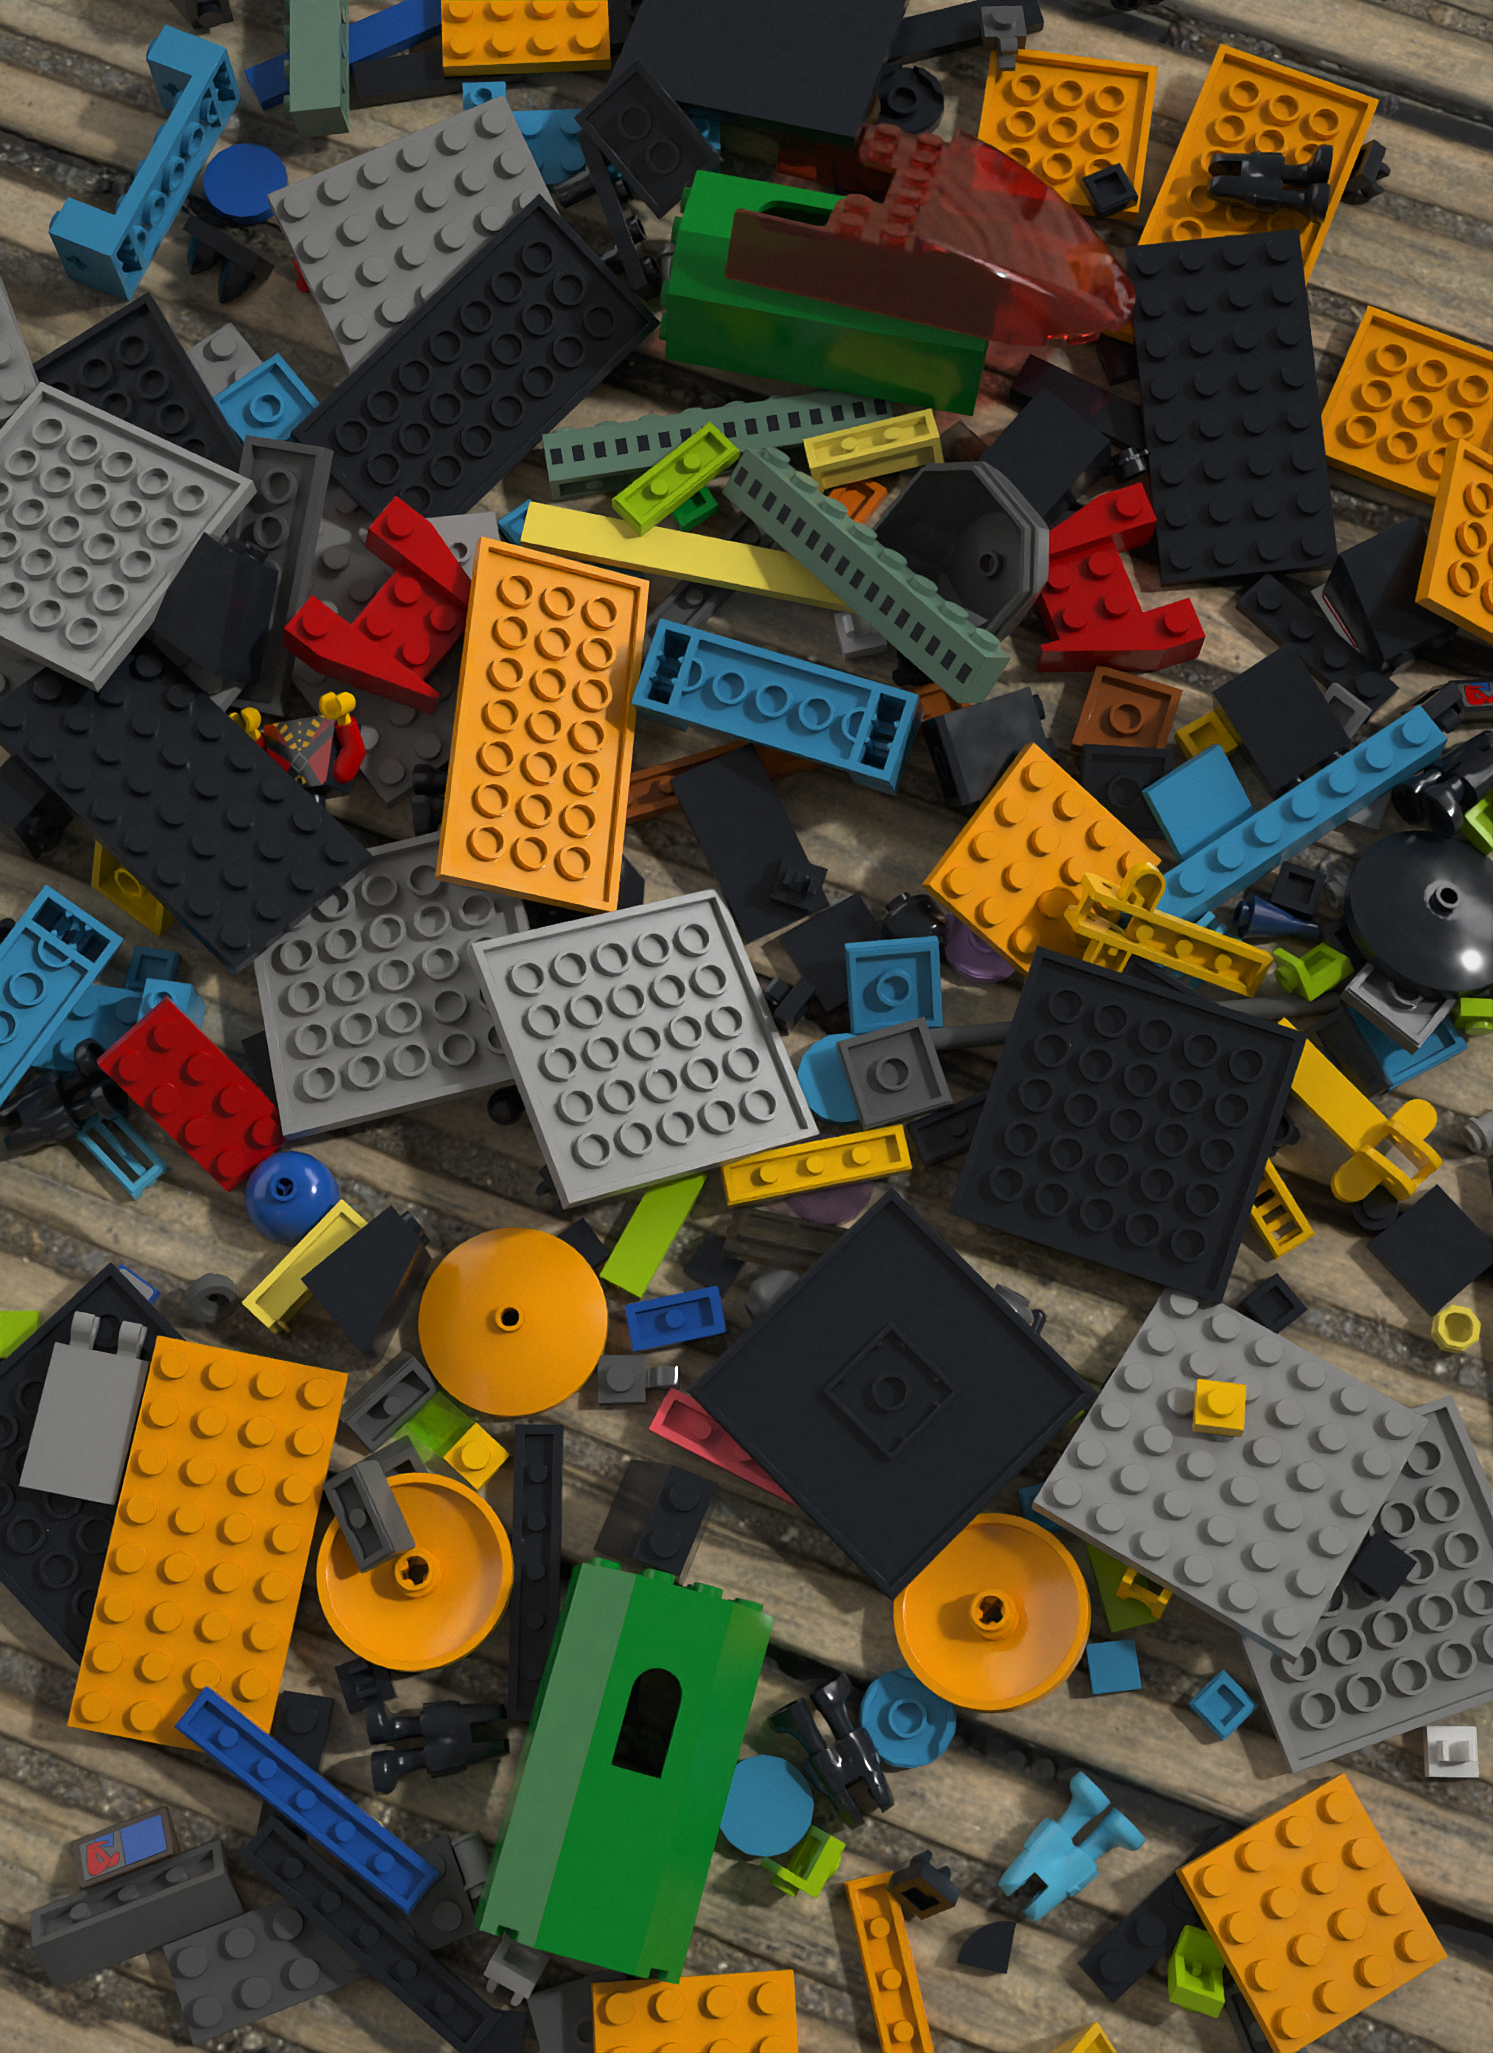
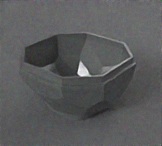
(953, 525)

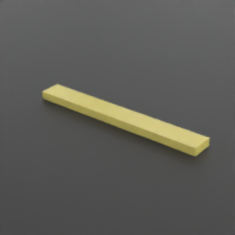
(675, 555)

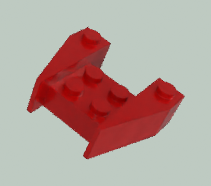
(1091, 601)
(405, 626)

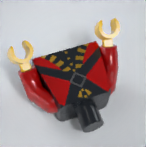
(316, 750)

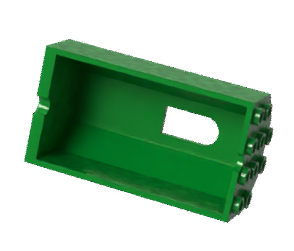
(795, 336)
(601, 1854)

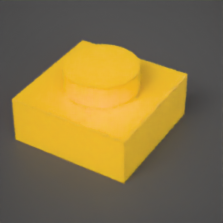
(1202, 734)
(1219, 1408)
(477, 1457)

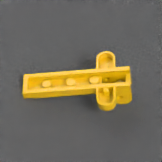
(1161, 935)
(1362, 1127)

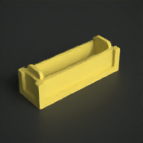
(873, 449)
(282, 1291)

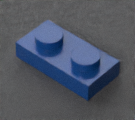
(676, 1319)

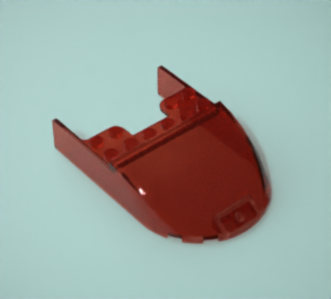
(954, 246)

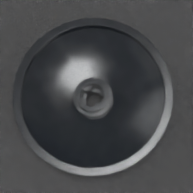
(1424, 913)

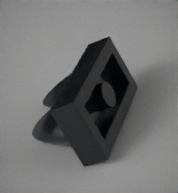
(240, 263)

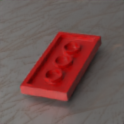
(195, 1093)

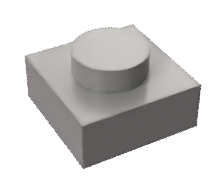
(1347, 708)

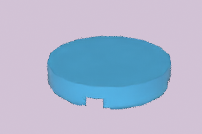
(825, 1083)
(906, 1720)
(767, 1806)

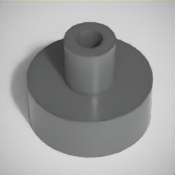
(213, 1298)

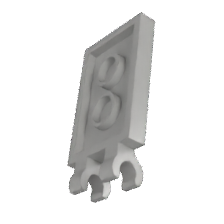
(88, 1414)

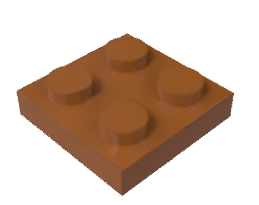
(1126, 711)

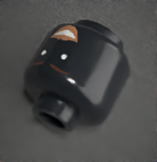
(915, 918)

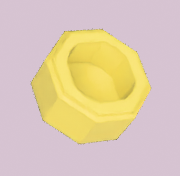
(1455, 1329)

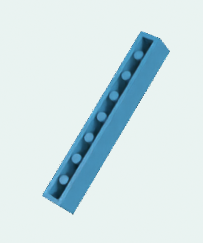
(1300, 817)

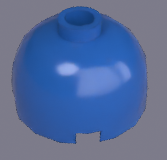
(293, 1215)

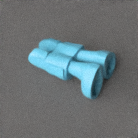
(1058, 1861)

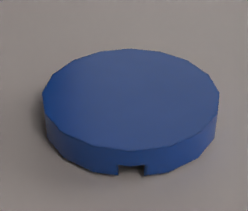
(241, 179)

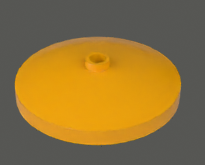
(524, 1365)
(988, 1568)
(460, 1597)

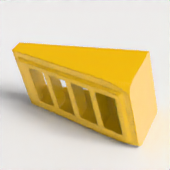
(1281, 1196)

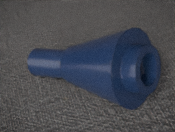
(1261, 919)

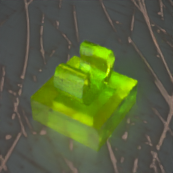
(440, 1424)

